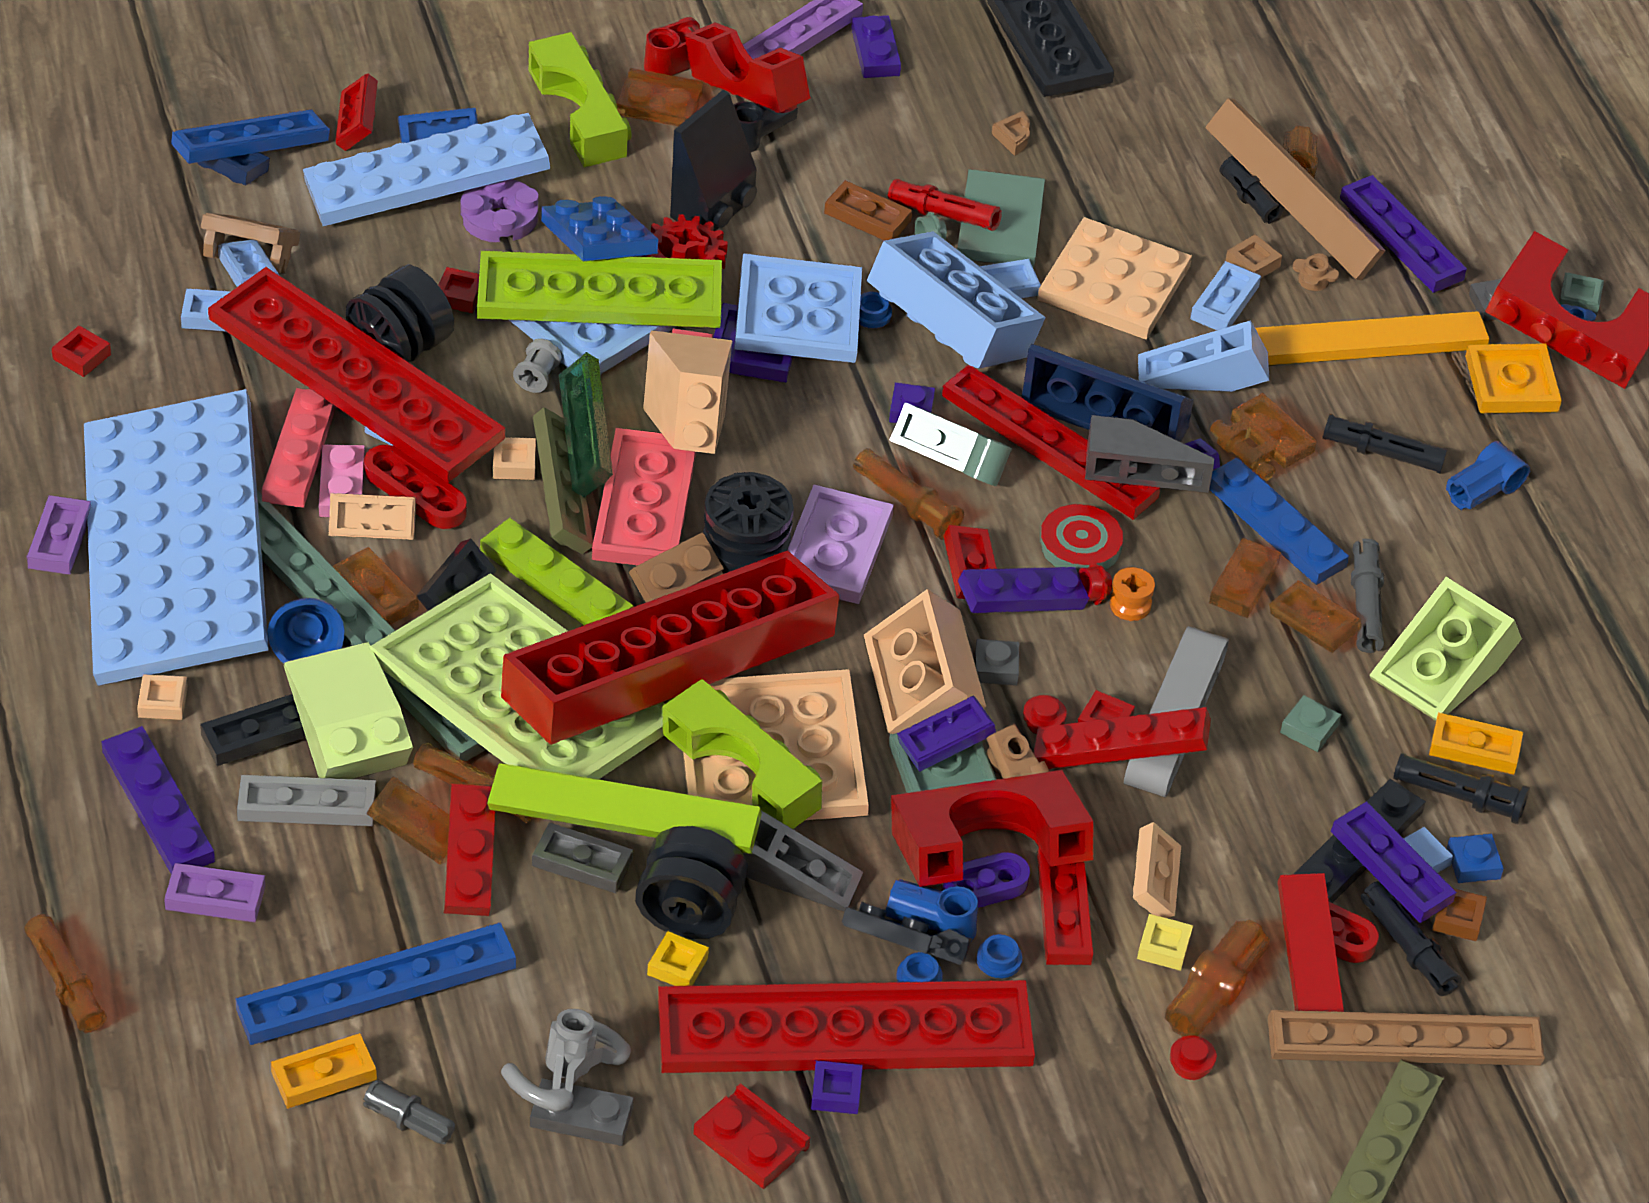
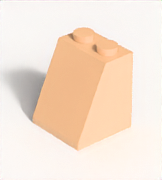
(687, 388)

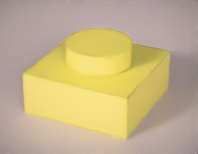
(1165, 942)

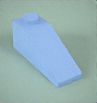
(1209, 362)

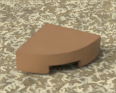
(1013, 132)

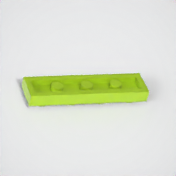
(551, 573)

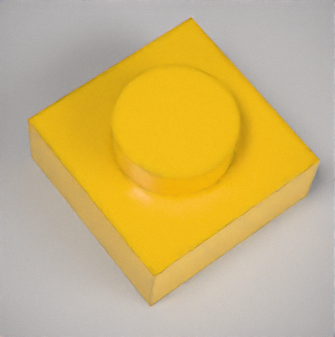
(677, 960)

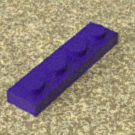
(1403, 233)
(157, 799)

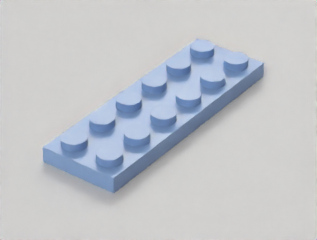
(426, 169)

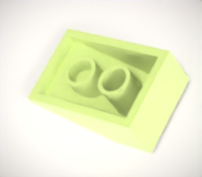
(1447, 650)
(348, 713)

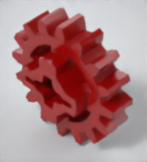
(689, 240)

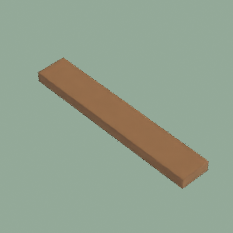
(1295, 189)
(1405, 1037)

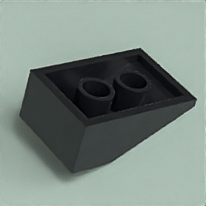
(712, 165)

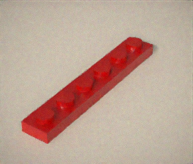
(1040, 437)

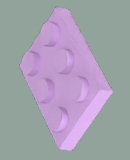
(841, 538)

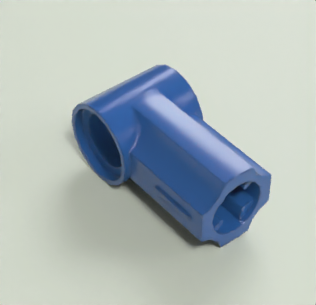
(1492, 472)
(943, 910)

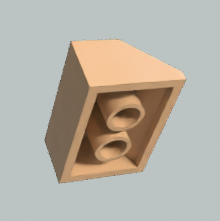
(921, 661)

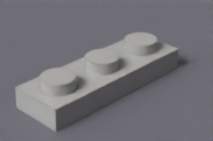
(305, 800)

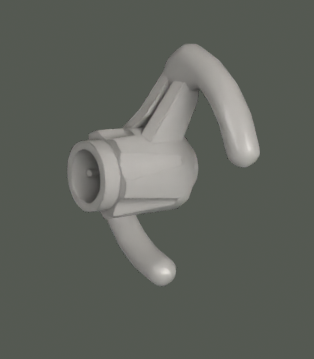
(572, 1049)

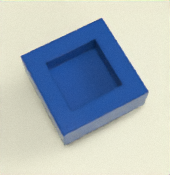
(1475, 858)

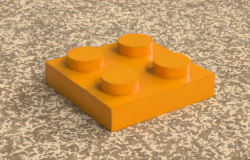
(1513, 378)

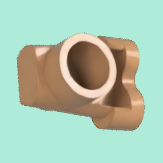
(1006, 763)

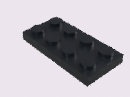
(1053, 44)

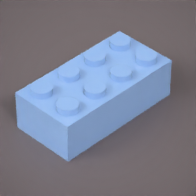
(955, 299)

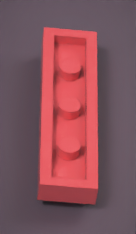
(298, 449)

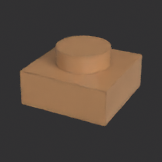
(1254, 256)

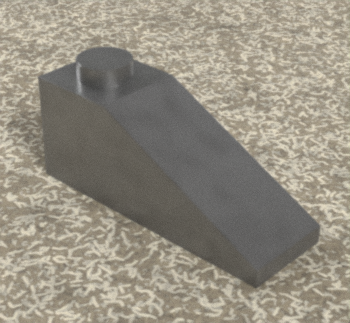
(1139, 455)
(800, 866)

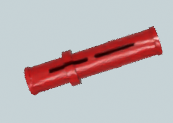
(958, 208)

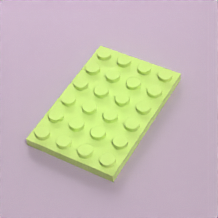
(456, 667)

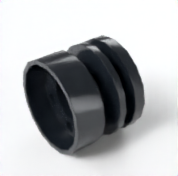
(403, 312)
(747, 519)

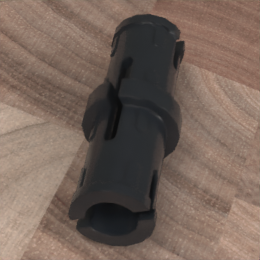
(1251, 190)

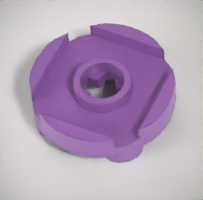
(516, 219)

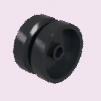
(691, 882)

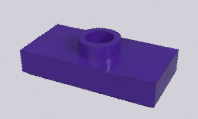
(946, 733)

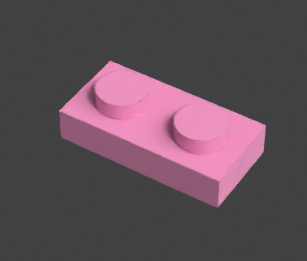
(340, 473)

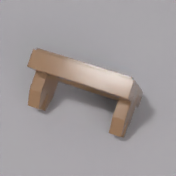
(220, 224)

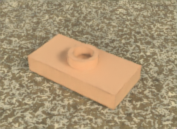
(372, 516)

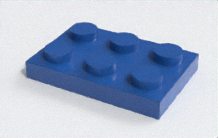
(599, 229)

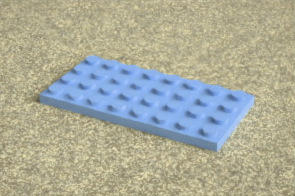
(174, 538)

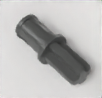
(408, 1112)

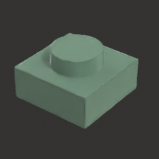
(1310, 723)

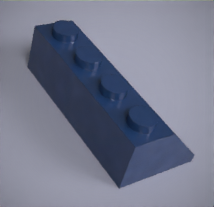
(1077, 390)

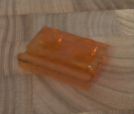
(659, 97)

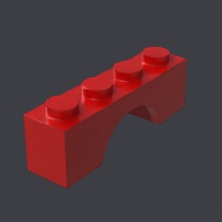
(770, 80)

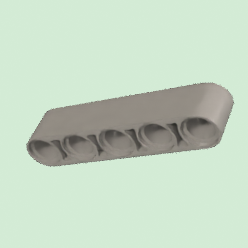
(1184, 687)

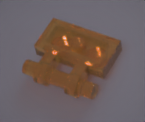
(1270, 429)

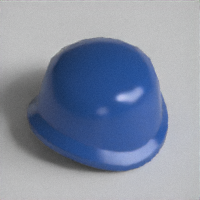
(305, 629)

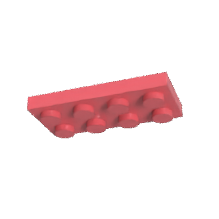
(643, 498)

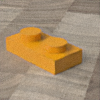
(1476, 743)
(323, 1070)

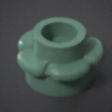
(931, 223)

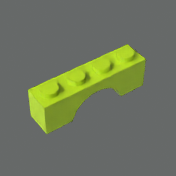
(564, 70)
(707, 724)

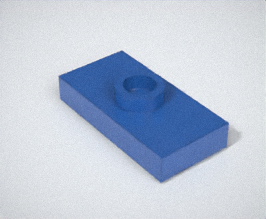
(424, 125)

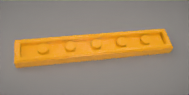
(1373, 337)

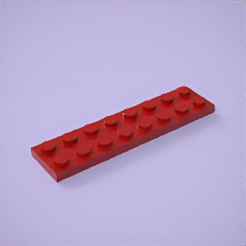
(357, 374)
(845, 1023)

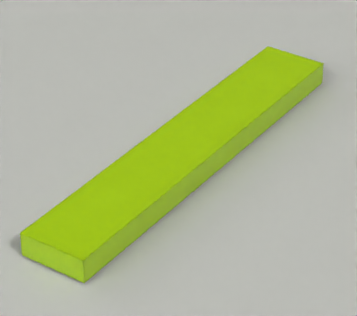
(618, 805)

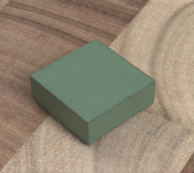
(1581, 291)

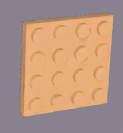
(813, 719)

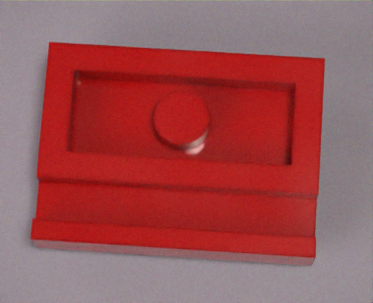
(751, 1136)

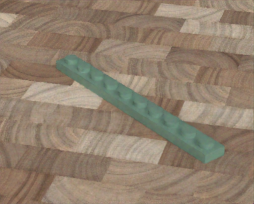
(313, 577)

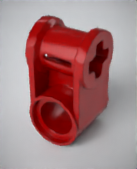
(667, 47)

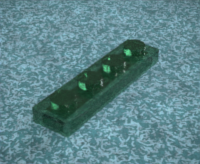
(585, 425)

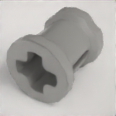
(537, 365)

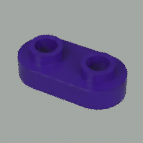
(985, 875)

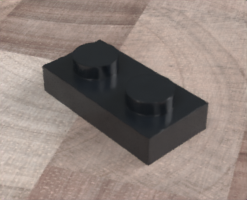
(460, 570)

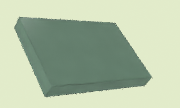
(1018, 231)

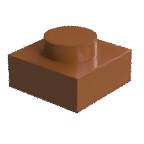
(1462, 916)

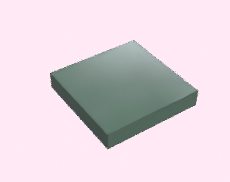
(959, 769)

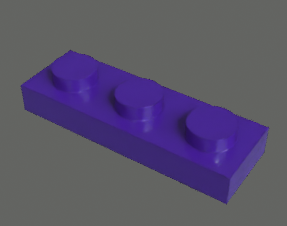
(1023, 589)
(1393, 862)

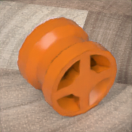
(1132, 594)

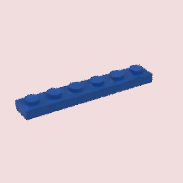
(375, 983)

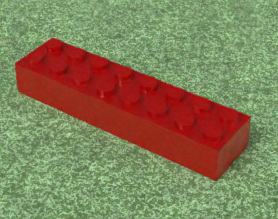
(668, 646)

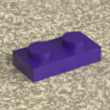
(876, 46)

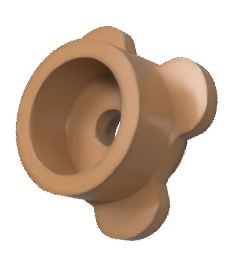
(1315, 272)

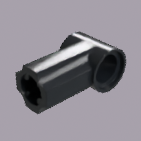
(760, 121)

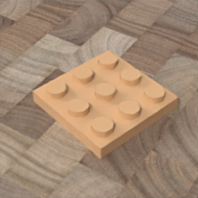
(1114, 278)

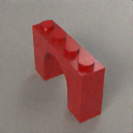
(1527, 304)
(1038, 805)

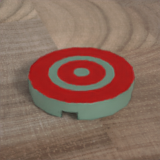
(1081, 536)

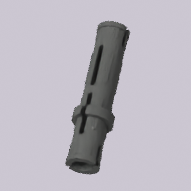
(1367, 582)

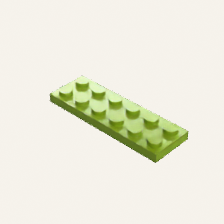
(599, 290)

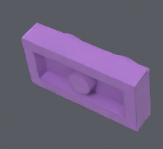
(59, 535)
(215, 892)

